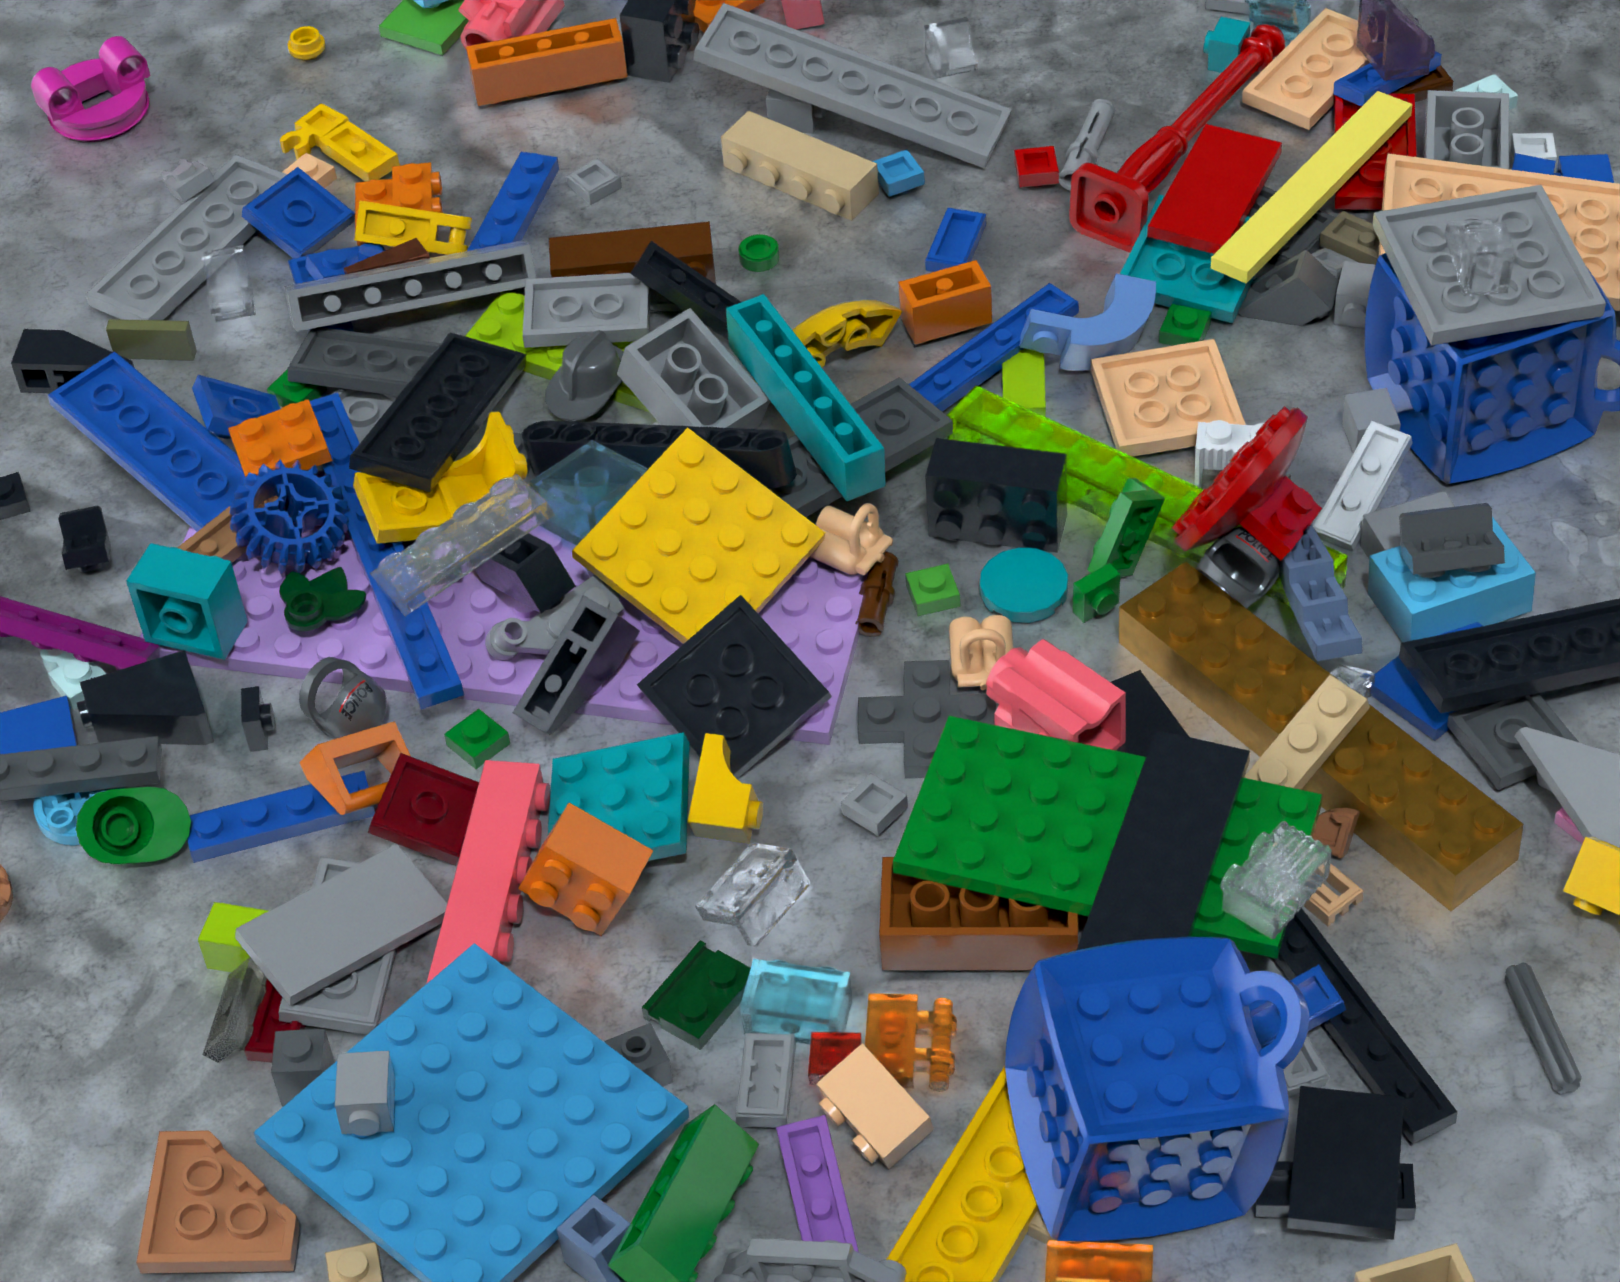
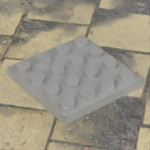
(1546, 279)

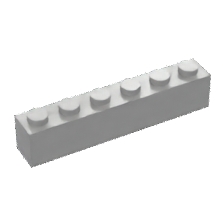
(409, 285)

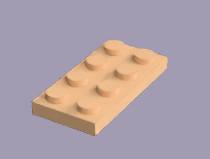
(1302, 77)

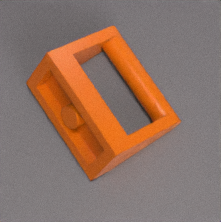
(326, 758)

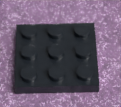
(737, 684)

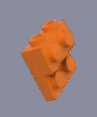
(410, 187)

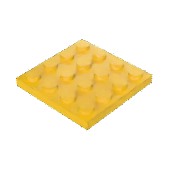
(697, 539)

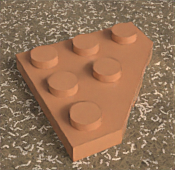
(211, 1213)

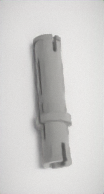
(1088, 140)

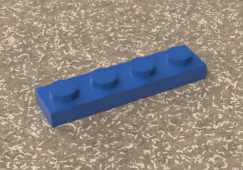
(517, 200)
(269, 819)

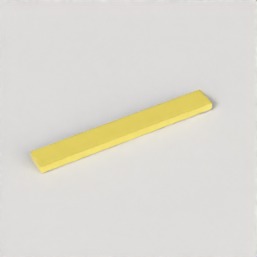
(1310, 187)

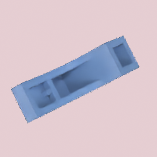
(1107, 334)

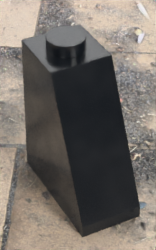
(147, 702)

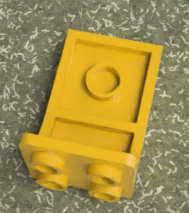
(404, 512)

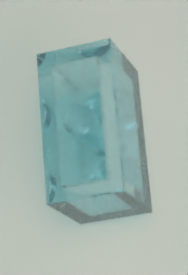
(795, 999)

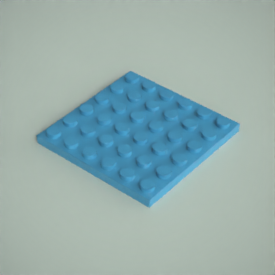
(496, 1130)

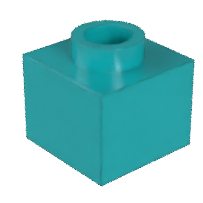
(1225, 42)

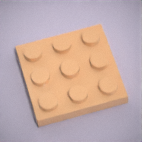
(1162, 394)

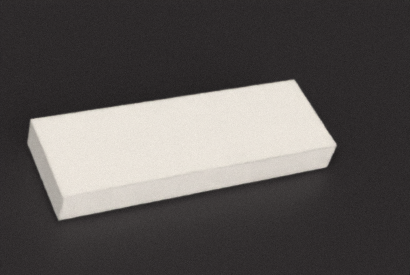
(1362, 485)

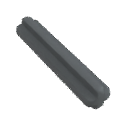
(1542, 1028)

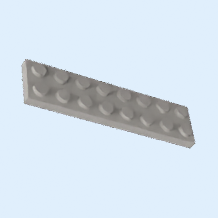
(852, 85)

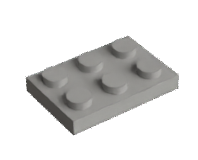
(580, 305)

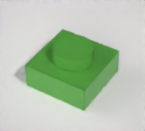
(932, 589)

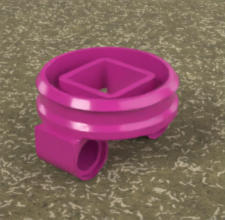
(118, 70)

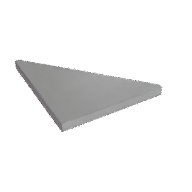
(1581, 779)

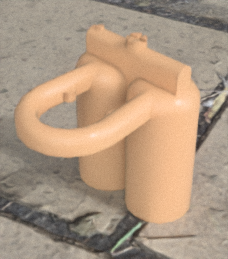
(851, 541)
(978, 647)

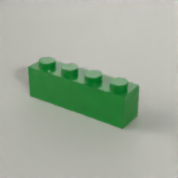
(686, 1201)

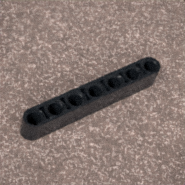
(758, 452)

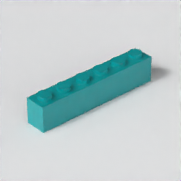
(806, 397)

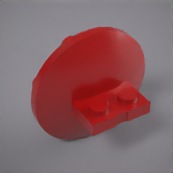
(1255, 492)

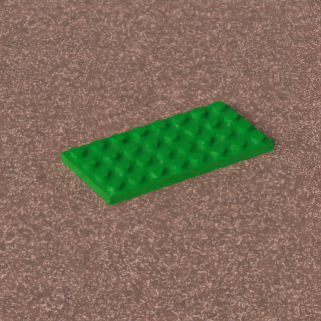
(1042, 817)

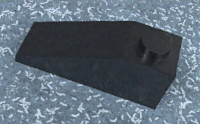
(52, 358)
(576, 666)

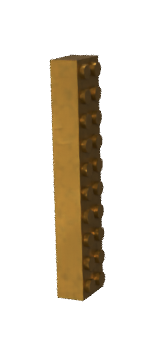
(1257, 681)

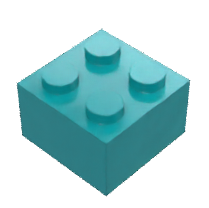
(187, 601)

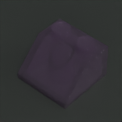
(1393, 39)

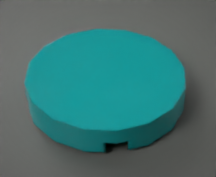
(1024, 584)

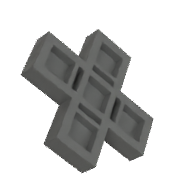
(920, 714)

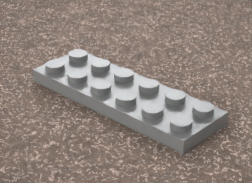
(169, 260)

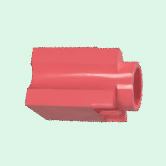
(506, 19)
(1056, 697)

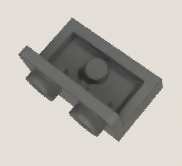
(1450, 540)

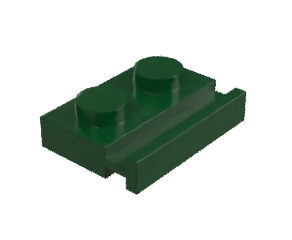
(698, 995)

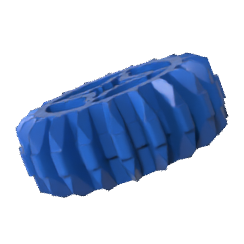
(271, 531)

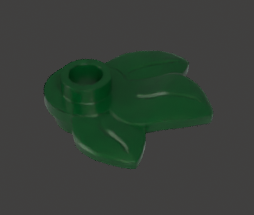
(318, 600)

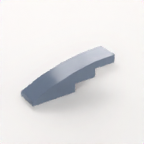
(1318, 599)

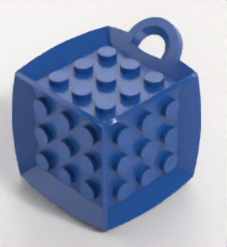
(1488, 398)
(1148, 1085)

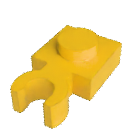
(310, 129)

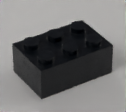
(996, 495)

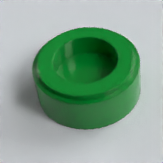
(758, 253)

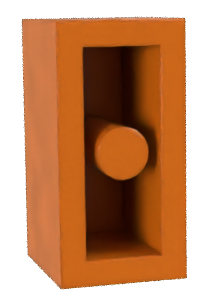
(945, 302)

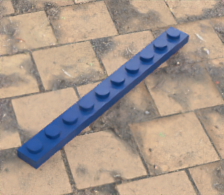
(414, 635)

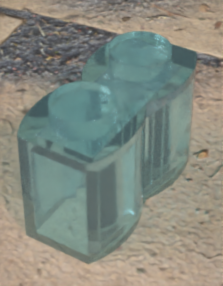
(1287, 15)

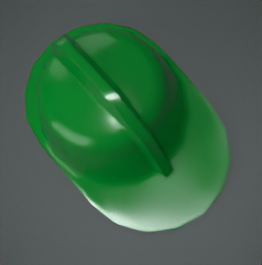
(133, 825)

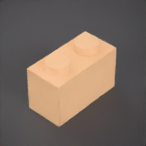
(874, 1107)

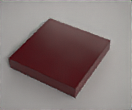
(425, 809)

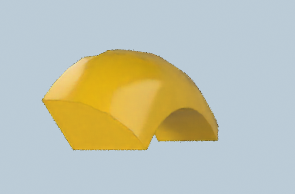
(847, 326)

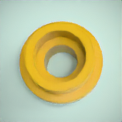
(306, 43)

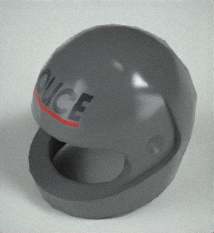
(1240, 566)
(357, 707)

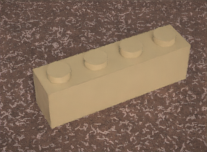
(800, 165)

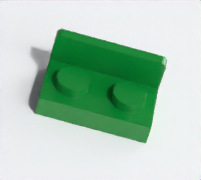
(1127, 528)

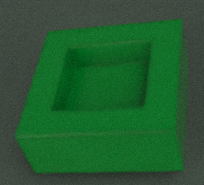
(1184, 325)
(294, 392)
(1096, 593)
(477, 738)

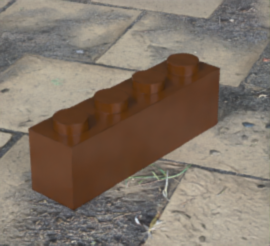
(619, 250)

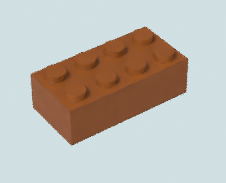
(963, 929)

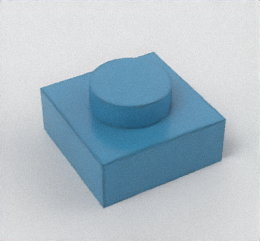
(899, 173)

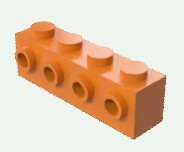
(547, 61)

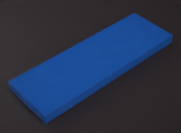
(152, 439)

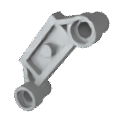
(544, 629)
(806, 1262)

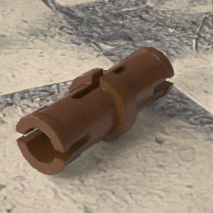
(877, 596)

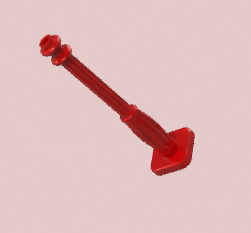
(1114, 204)

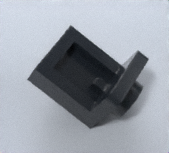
(84, 539)

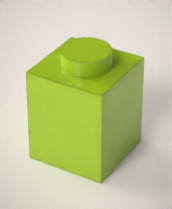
(218, 939)

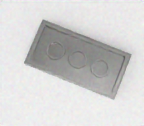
(342, 924)
(354, 1000)

